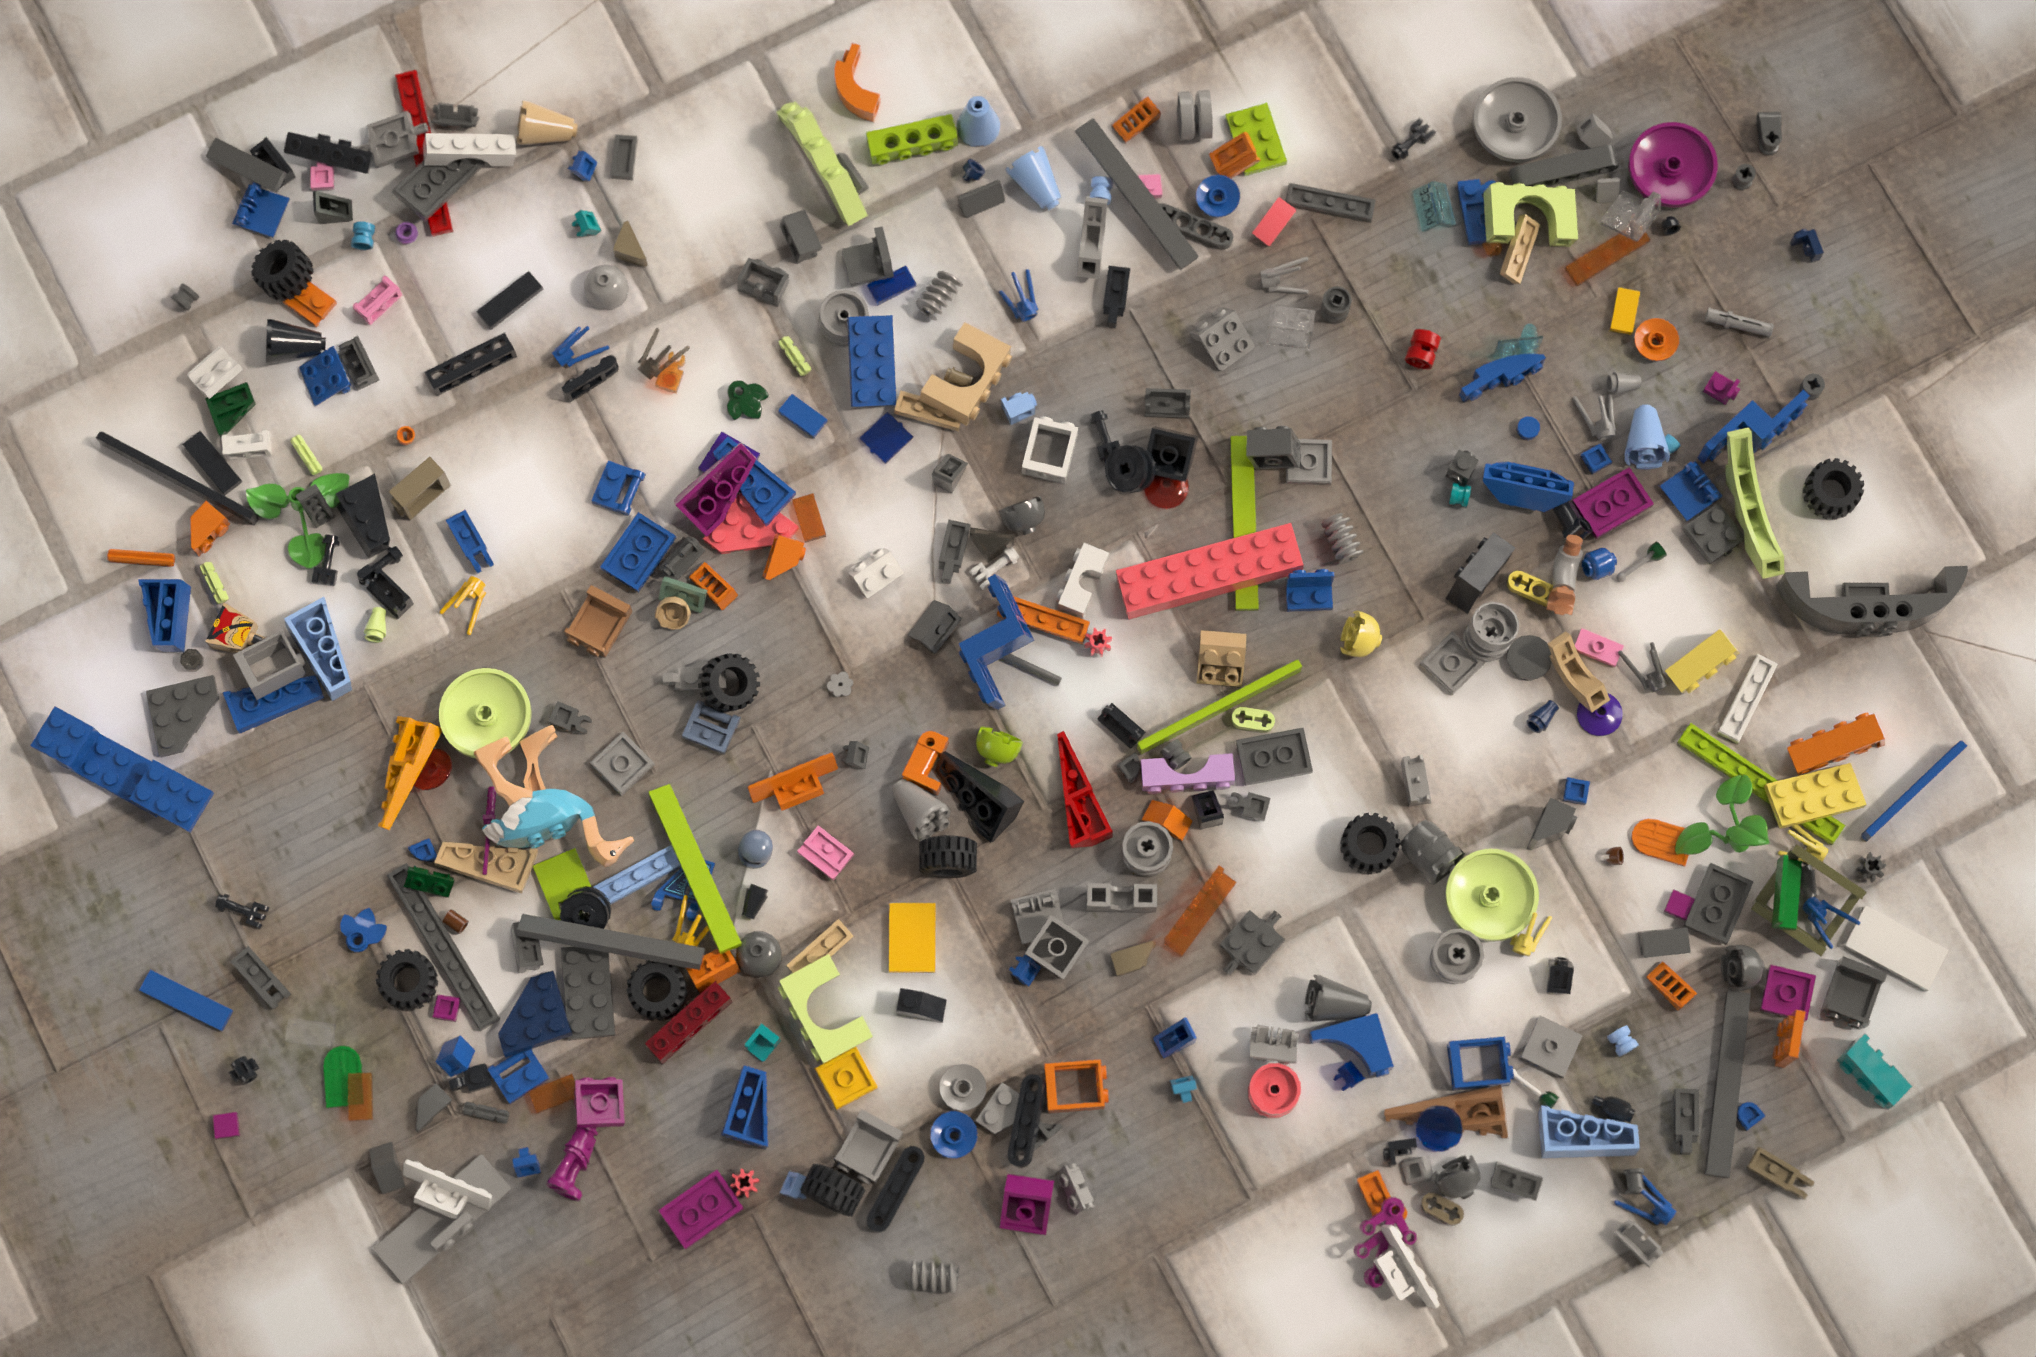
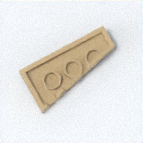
(506, 867)

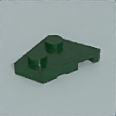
(230, 407)

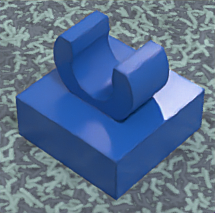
(583, 165)
(1025, 970)
(526, 1163)

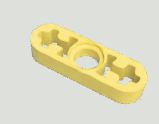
(1525, 578)

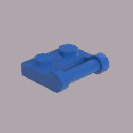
(612, 484)
(522, 1080)

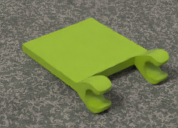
(560, 877)

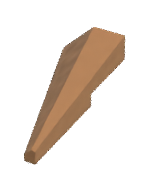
(1478, 1109)

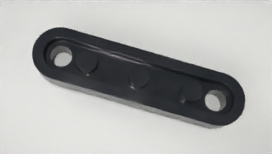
(1026, 1121)
(895, 1189)

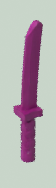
(487, 818)

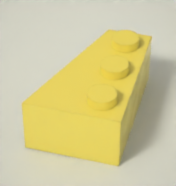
(1702, 662)

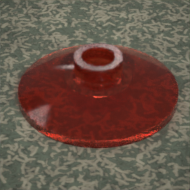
(1167, 497)
(435, 771)

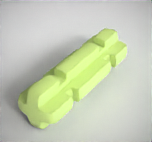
(794, 355)
(306, 455)
(214, 582)

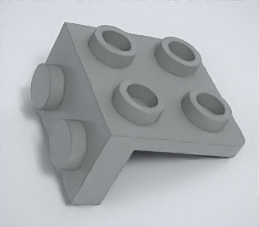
(1223, 337)

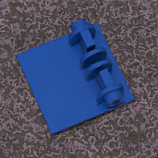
(260, 210)
(325, 376)
(1690, 490)

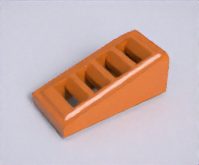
(1147, 104)
(723, 595)
(1683, 986)

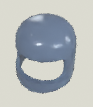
(755, 847)

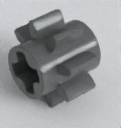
(1866, 873)

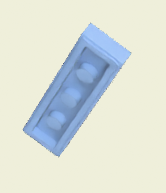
(639, 875)

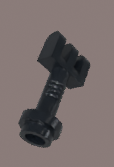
(1400, 151)
(1099, 419)
(330, 541)
(367, 571)
(223, 902)

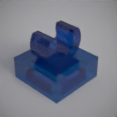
(1350, 1074)

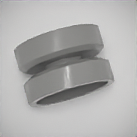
(1194, 115)
(837, 305)
(1147, 835)
(1459, 969)

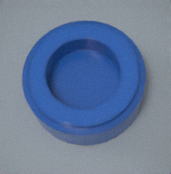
(1528, 428)

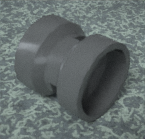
(1175, 754)

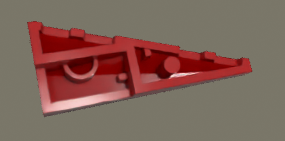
(1084, 815)

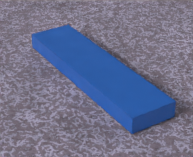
(186, 1000)

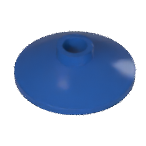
(1218, 186)
(954, 1122)

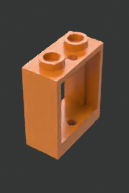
(1100, 1073)

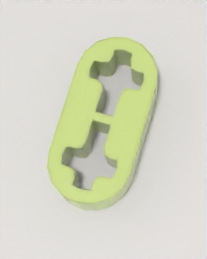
(1254, 714)

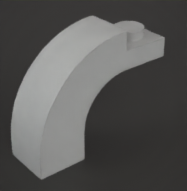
(1092, 238)

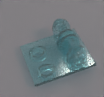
(1526, 344)

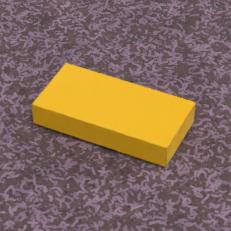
(1624, 311)

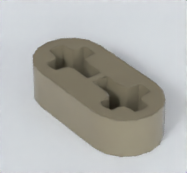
(1439, 1213)

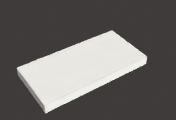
(1896, 948)

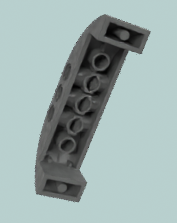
(1869, 613)

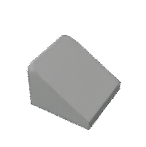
(1607, 190)
(1417, 1170)

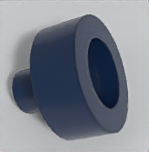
(973, 170)

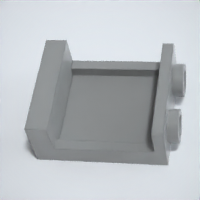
(868, 1147)

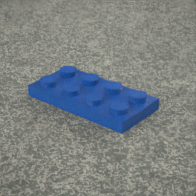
(871, 360)

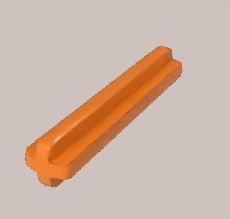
(141, 557)

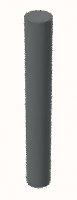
(1029, 667)

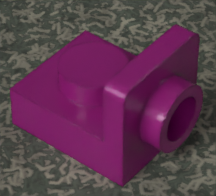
(1722, 388)

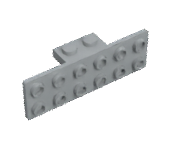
(430, 1232)

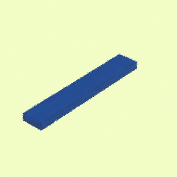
(1913, 790)

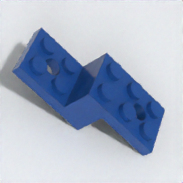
(1760, 423)

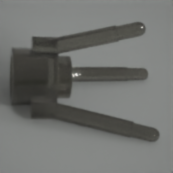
(651, 367)

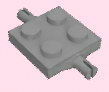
(393, 139)

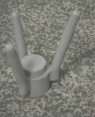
(1271, 277)
(1605, 428)

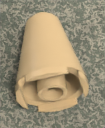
(543, 125)

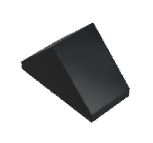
(1207, 810)

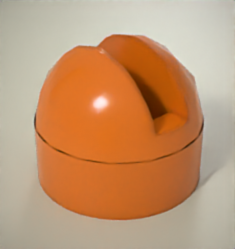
(410, 435)

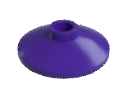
(1601, 724)

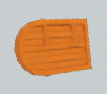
(1658, 840)

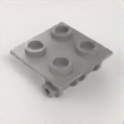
(1033, 911)
(1271, 1048)

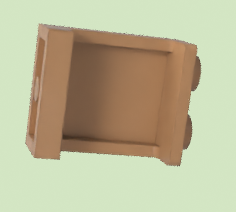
(598, 622)

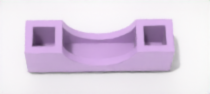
(1216, 773)

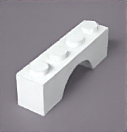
(446, 148)

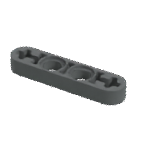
(1194, 222)

